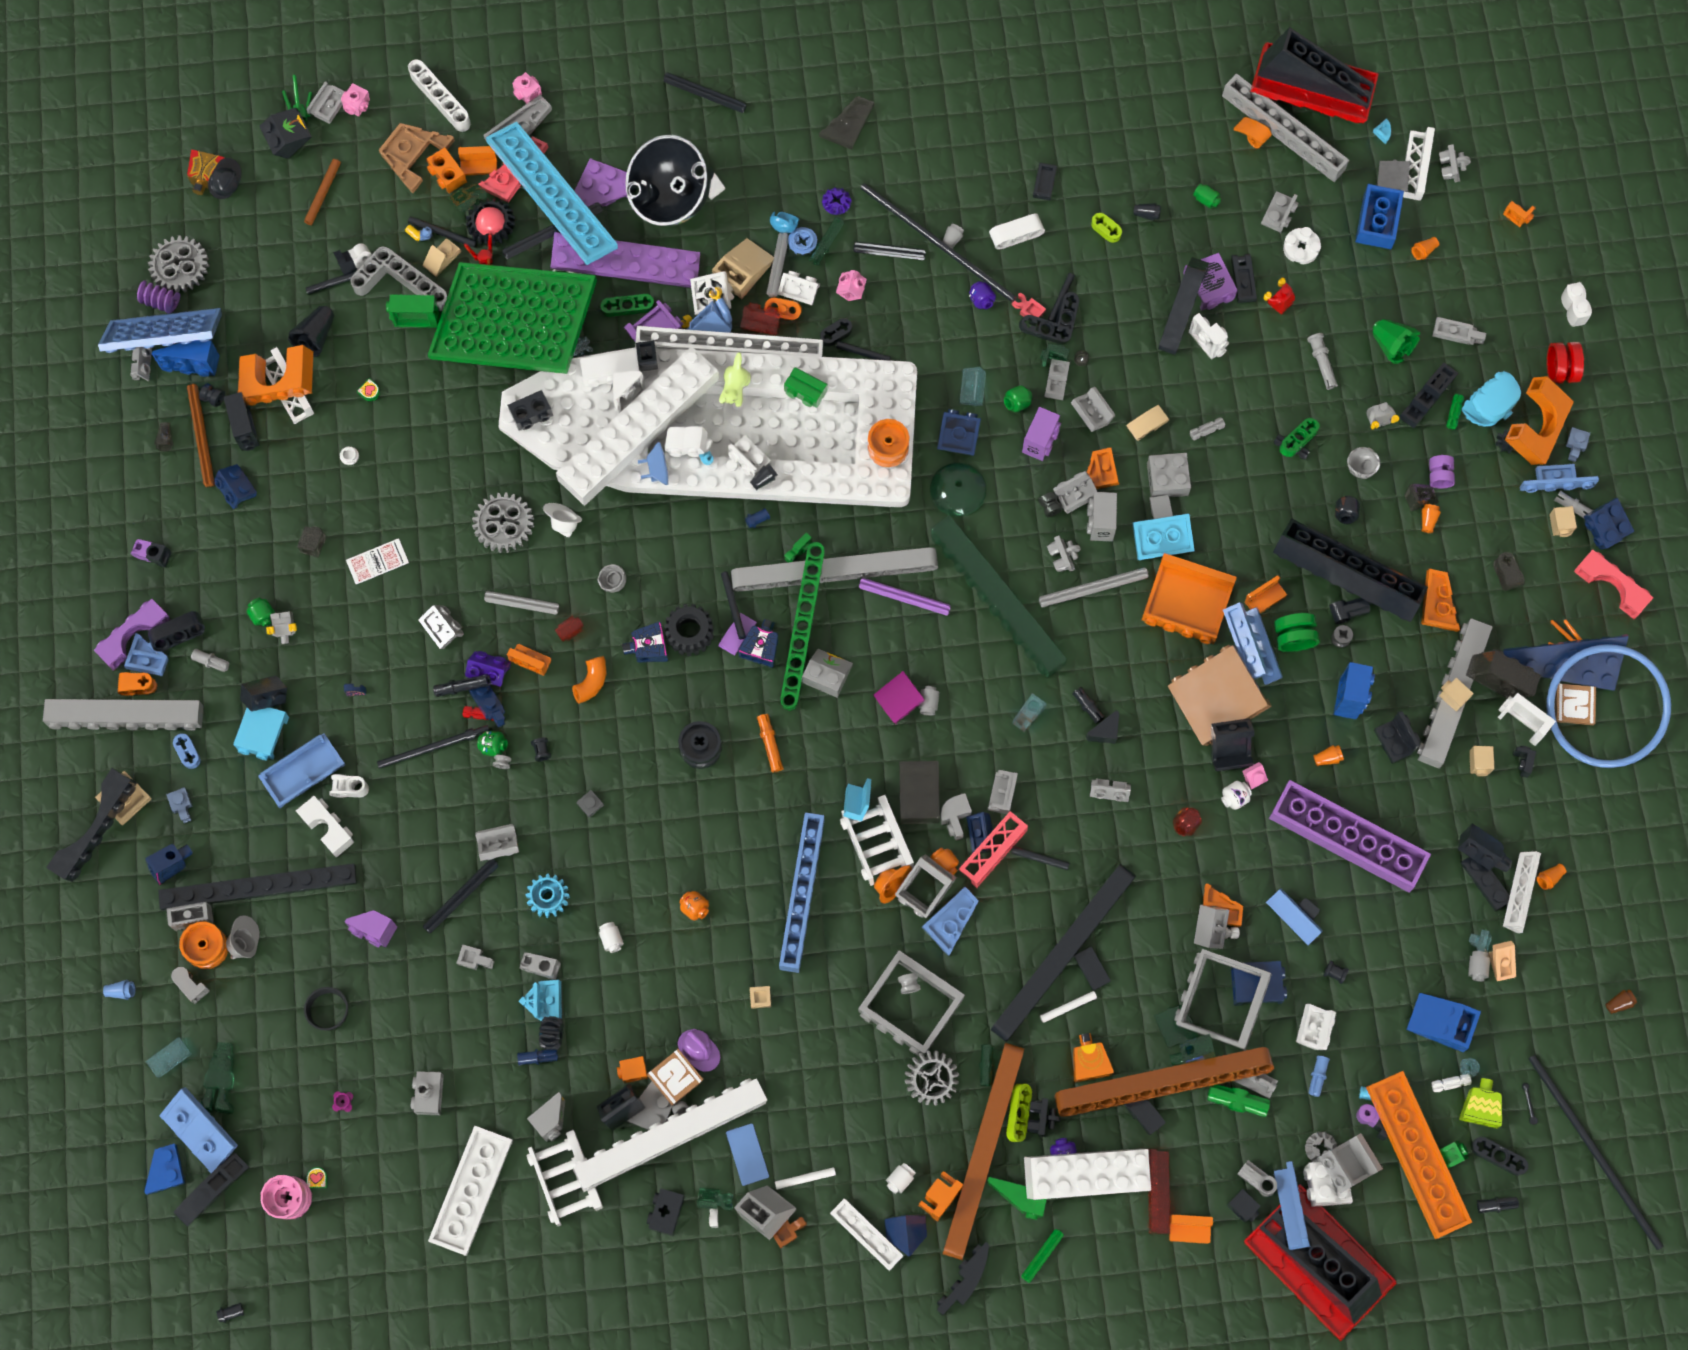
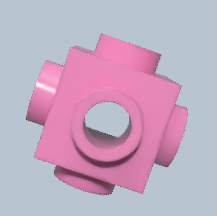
(526, 88)
(355, 100)
(851, 285)

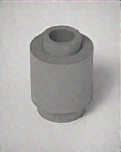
(931, 701)
(1479, 965)

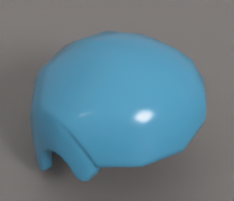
(784, 222)

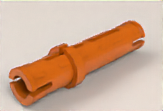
(767, 735)

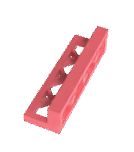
(999, 854)

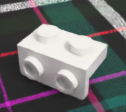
(1316, 1027)

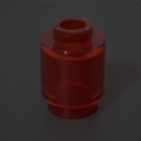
(569, 628)

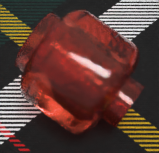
(1187, 821)

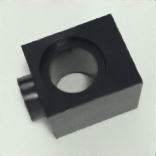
(1244, 1206)

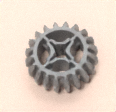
(927, 1086)

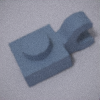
(1577, 442)
(179, 803)

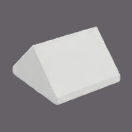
(626, 388)

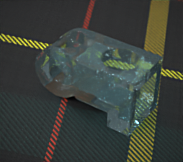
(1029, 713)

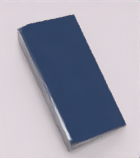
(979, 829)

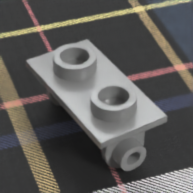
(142, 367)
(1119, 791)
(1261, 1084)

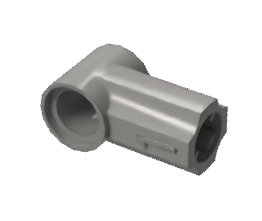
(1256, 1177)

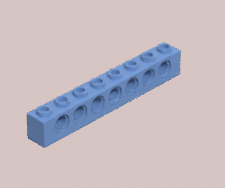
(801, 893)

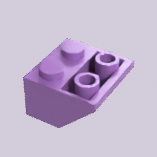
(373, 926)

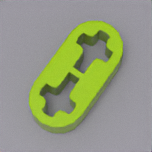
(1106, 228)

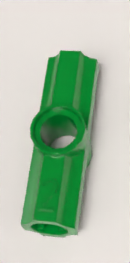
(1238, 1100)

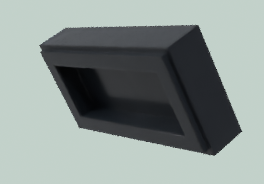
(1044, 181)
(1092, 969)

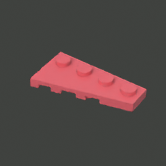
(503, 182)

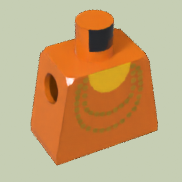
(1090, 1060)

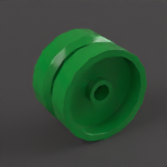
(1296, 632)

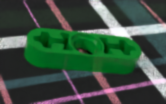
(633, 310)
(1300, 430)

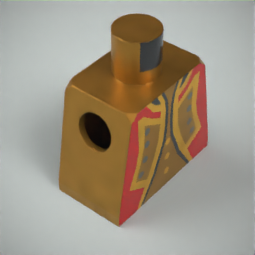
(200, 169)

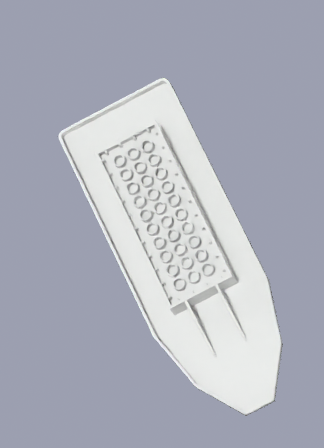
(812, 449)

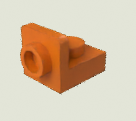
(1518, 215)

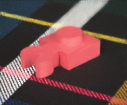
(1029, 308)

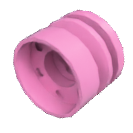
(274, 1197)

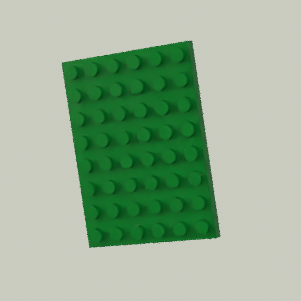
(512, 317)

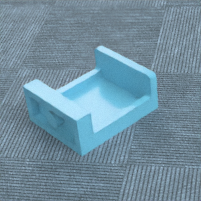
(260, 732)

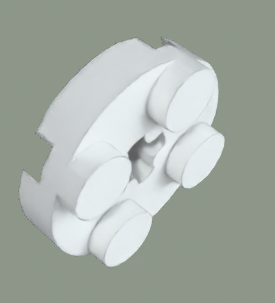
(1301, 235)

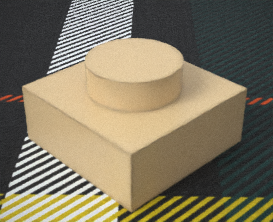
(760, 997)

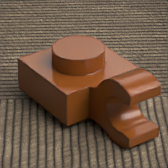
(787, 1232)

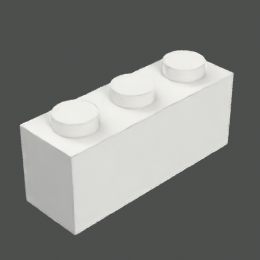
(600, 368)

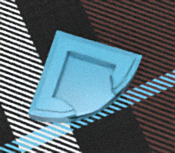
(1383, 131)

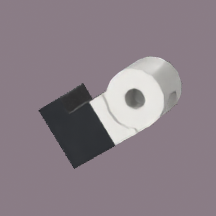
(353, 258)

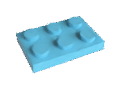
(1163, 535)

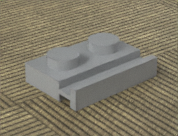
(326, 103)

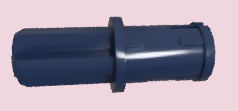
(537, 1056)

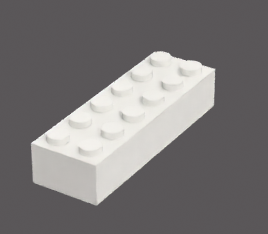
(1087, 1173)

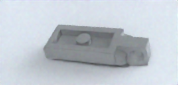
(1457, 332)

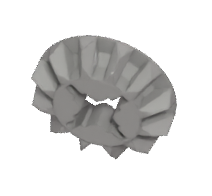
(1316, 1139)

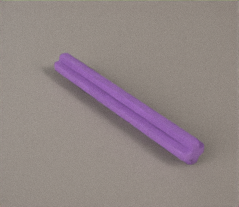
(904, 596)

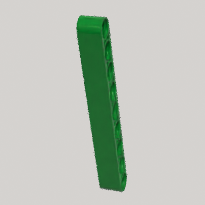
(801, 616)

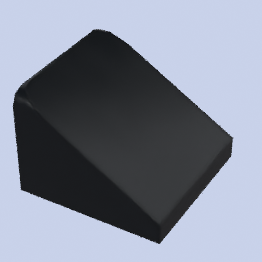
(1309, 908)

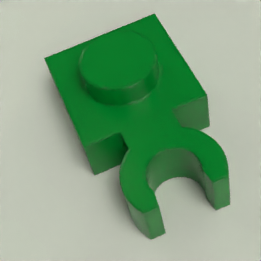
(798, 548)

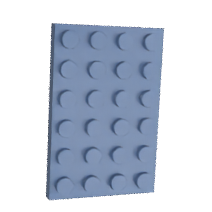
(160, 329)

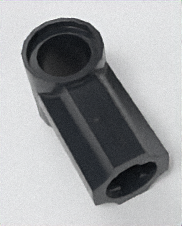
(1344, 611)

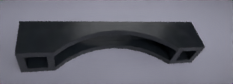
(114, 793)

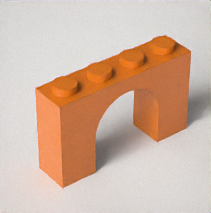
(295, 381)
(1555, 409)

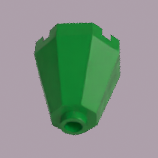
(1395, 339)

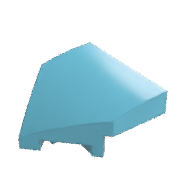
(544, 999)

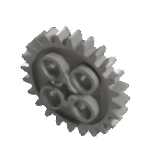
(175, 250)
(505, 507)

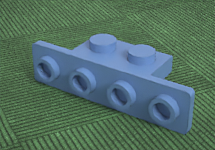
(1557, 477)

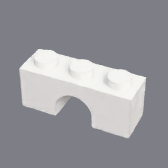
(315, 813)

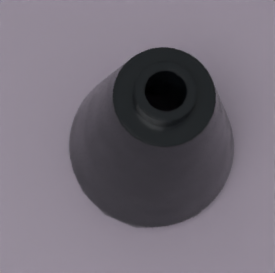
(313, 330)

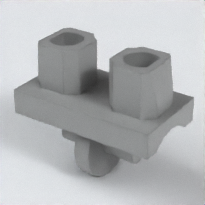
(1450, 156)
(1065, 562)

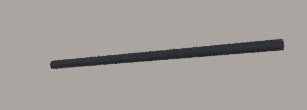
(939, 243)
(1596, 1153)

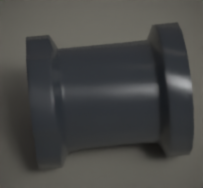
(541, 749)
(1335, 972)

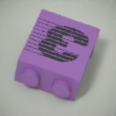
(1217, 284)

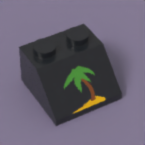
(285, 132)

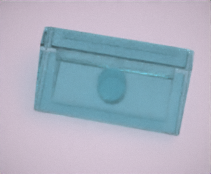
(972, 386)

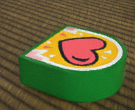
(369, 390)
(317, 1178)

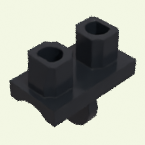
(1040, 1107)

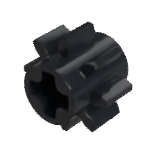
(1503, 445)

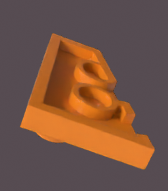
(1437, 602)

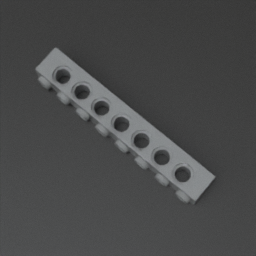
(1286, 128)

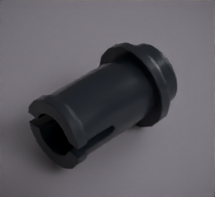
(230, 1312)

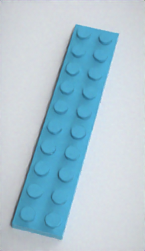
(552, 193)

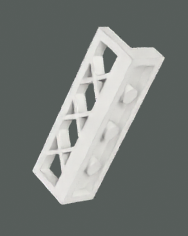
(1423, 163)
(303, 403)
(1521, 891)

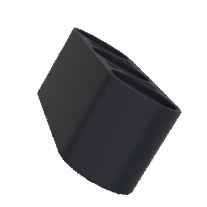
(176, 631)

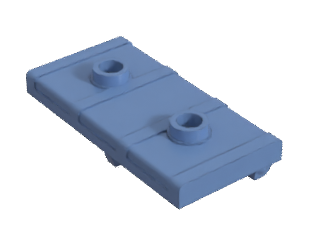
(301, 770)
(198, 1130)

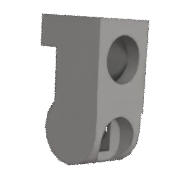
(540, 965)
(184, 981)

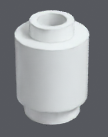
(610, 937)
(900, 1178)

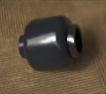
(1347, 509)

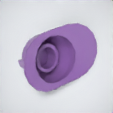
(699, 1050)

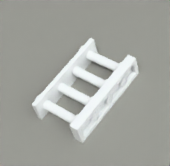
(896, 842)
(570, 1143)

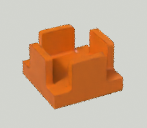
(941, 1196)

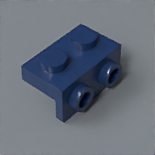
(234, 485)

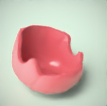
(489, 221)

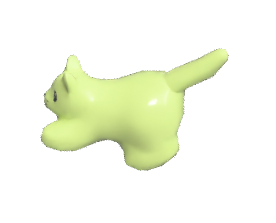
(735, 379)

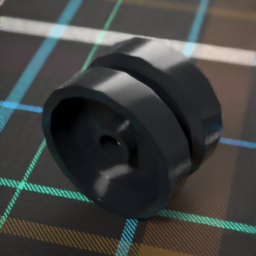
(691, 750)

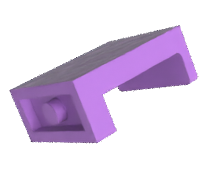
(657, 317)

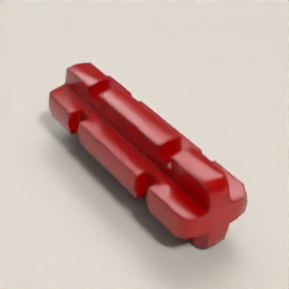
(475, 713)

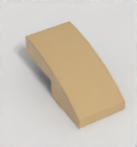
(1147, 422)

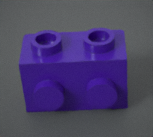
(481, 664)

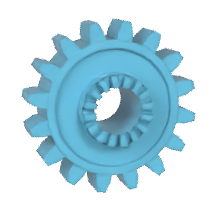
(543, 886)

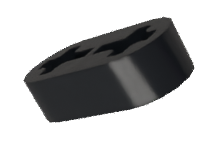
(833, 330)

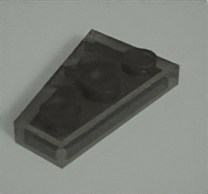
(849, 124)

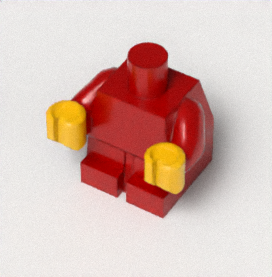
(1282, 299)

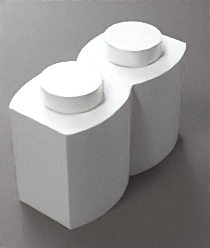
(1576, 304)
(686, 441)

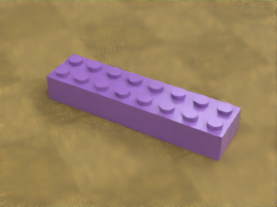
(1349, 836)

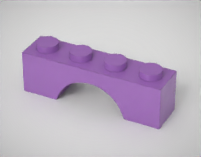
(113, 648)

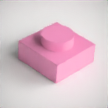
(1255, 775)

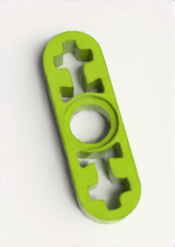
(1012, 1126)

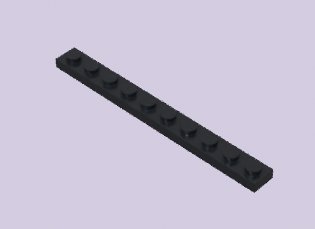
(259, 886)

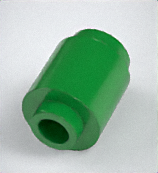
(1207, 196)

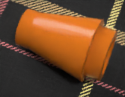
(1424, 248)
(1429, 517)
(1329, 756)
(1548, 878)

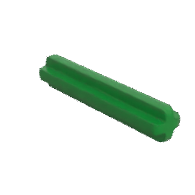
(1042, 1255)

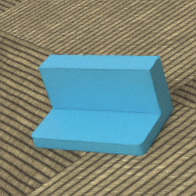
(857, 801)

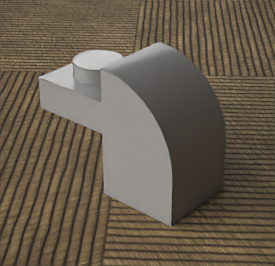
(952, 811)

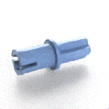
(1318, 1076)

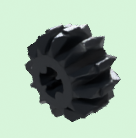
(551, 1033)

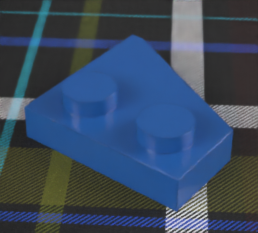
(164, 1170)

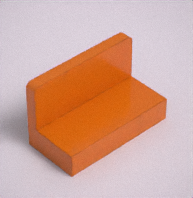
(477, 160)
(1266, 595)
(1190, 1229)

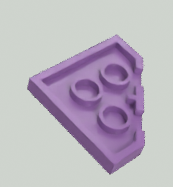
(601, 184)

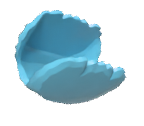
(1493, 400)

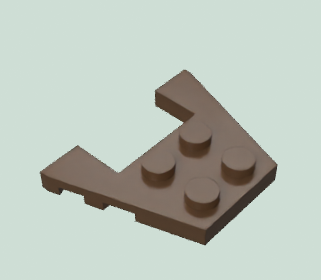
(406, 146)

